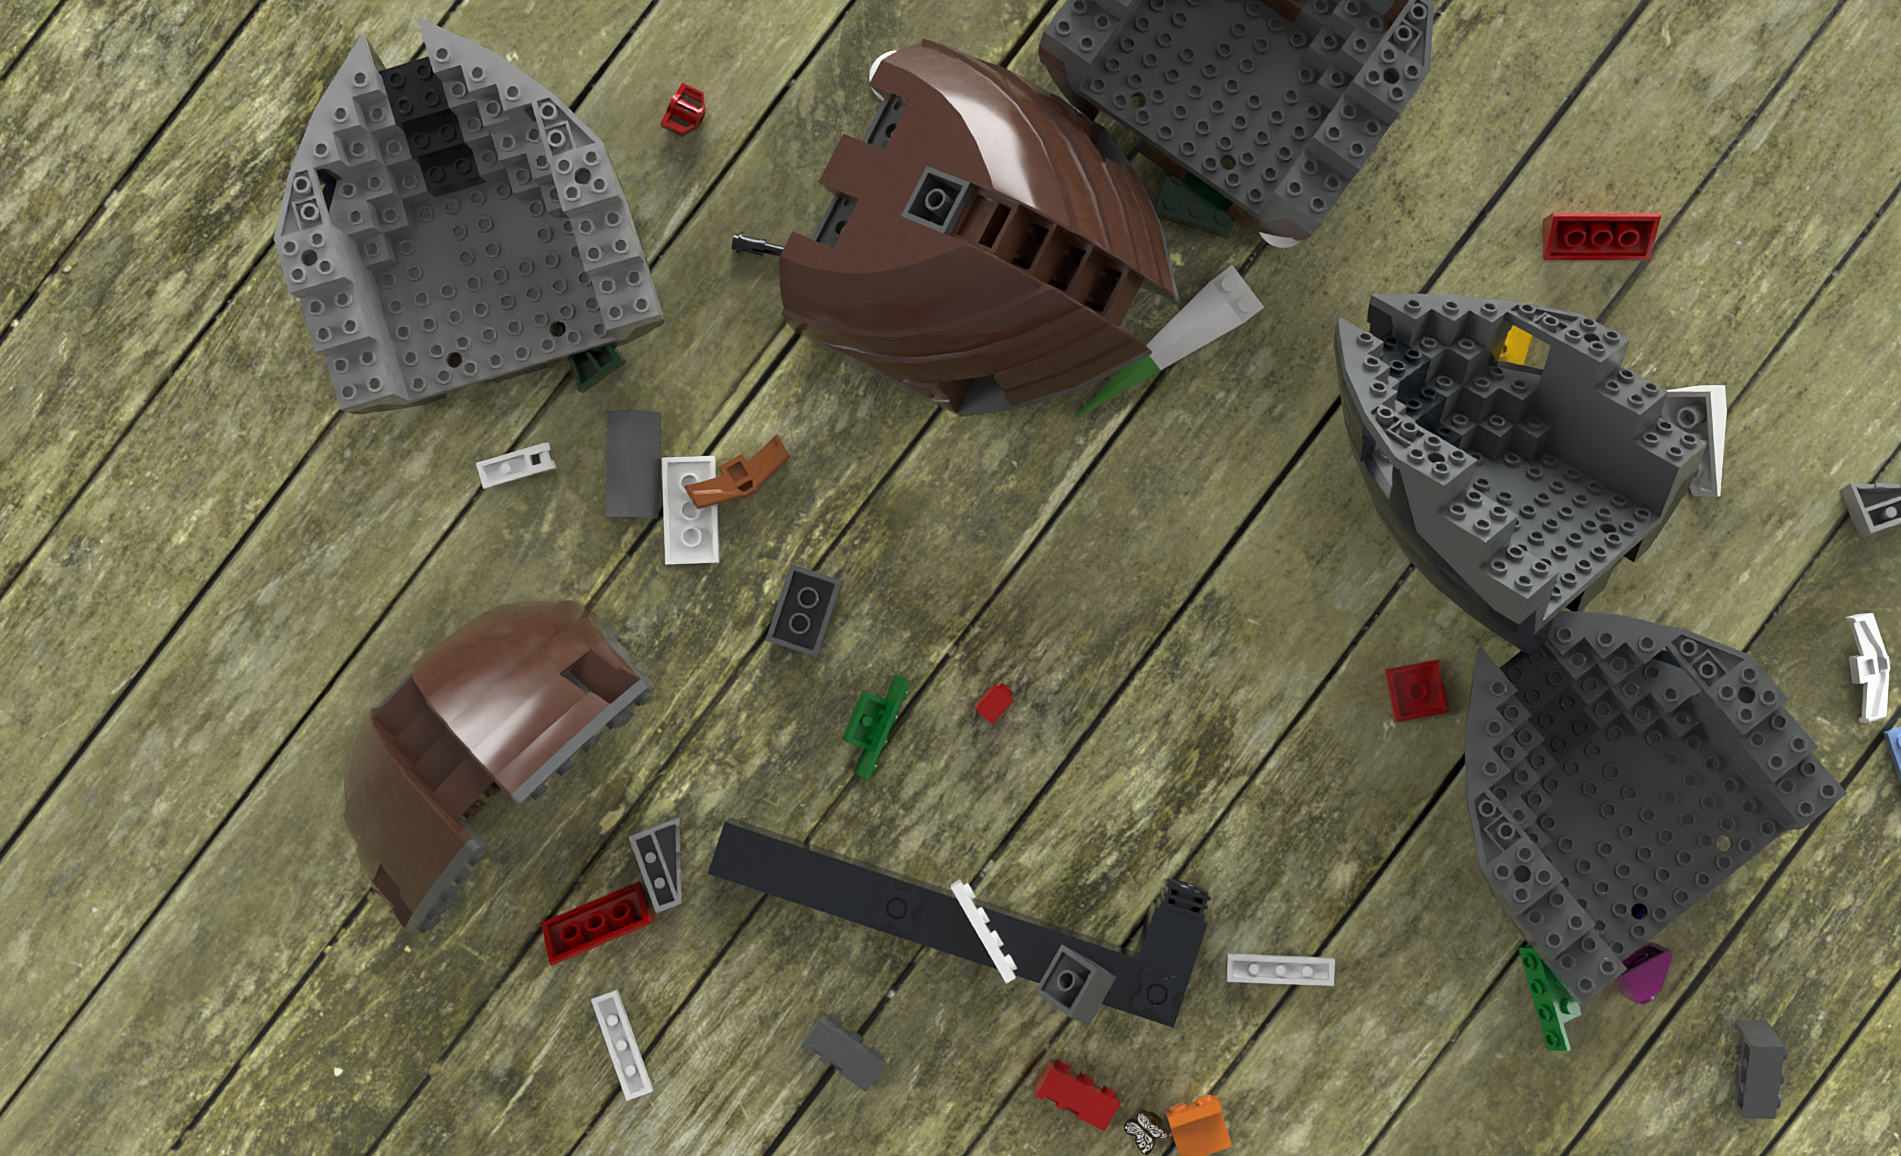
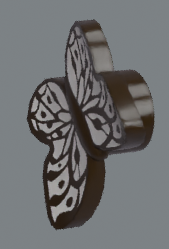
(1146, 1130)

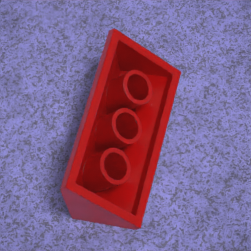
(1599, 236)
(596, 923)

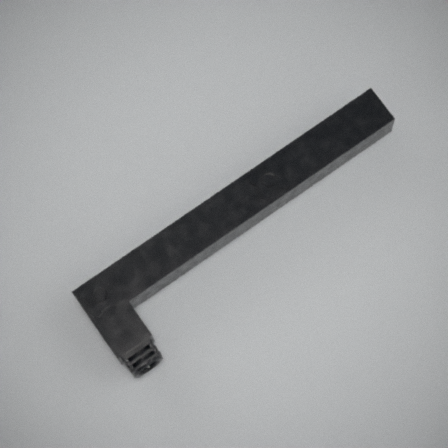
(1146, 982)

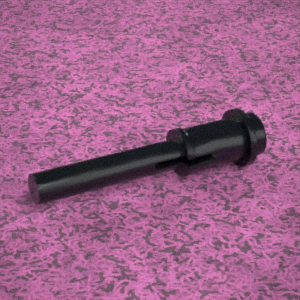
(754, 245)

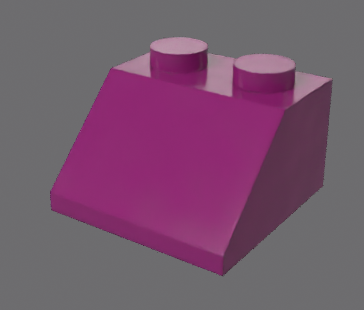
(1644, 973)

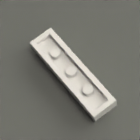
(990, 940)
(1280, 969)
(622, 1044)

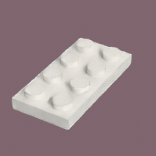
(689, 532)

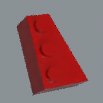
(1077, 1094)

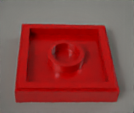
(1416, 690)

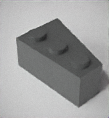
(1760, 1070)

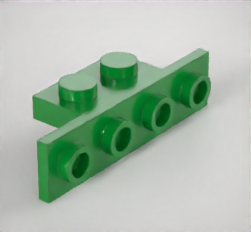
(872, 723)
(1551, 1000)

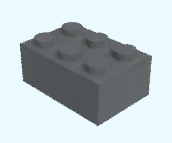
(804, 610)

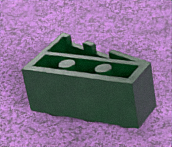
(593, 365)

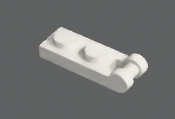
(515, 465)

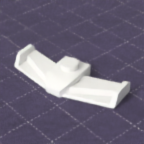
(1870, 666)

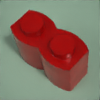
(995, 702)

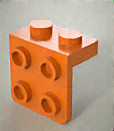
(1198, 1127)

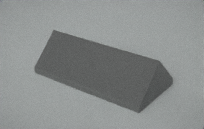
(633, 464)

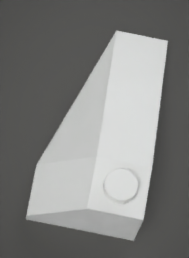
(1703, 413)

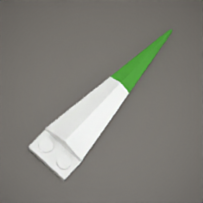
(1209, 315)

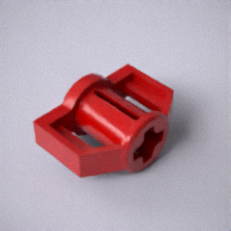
(684, 111)

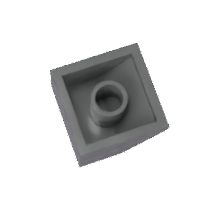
(1075, 985)

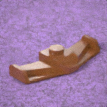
(739, 476)

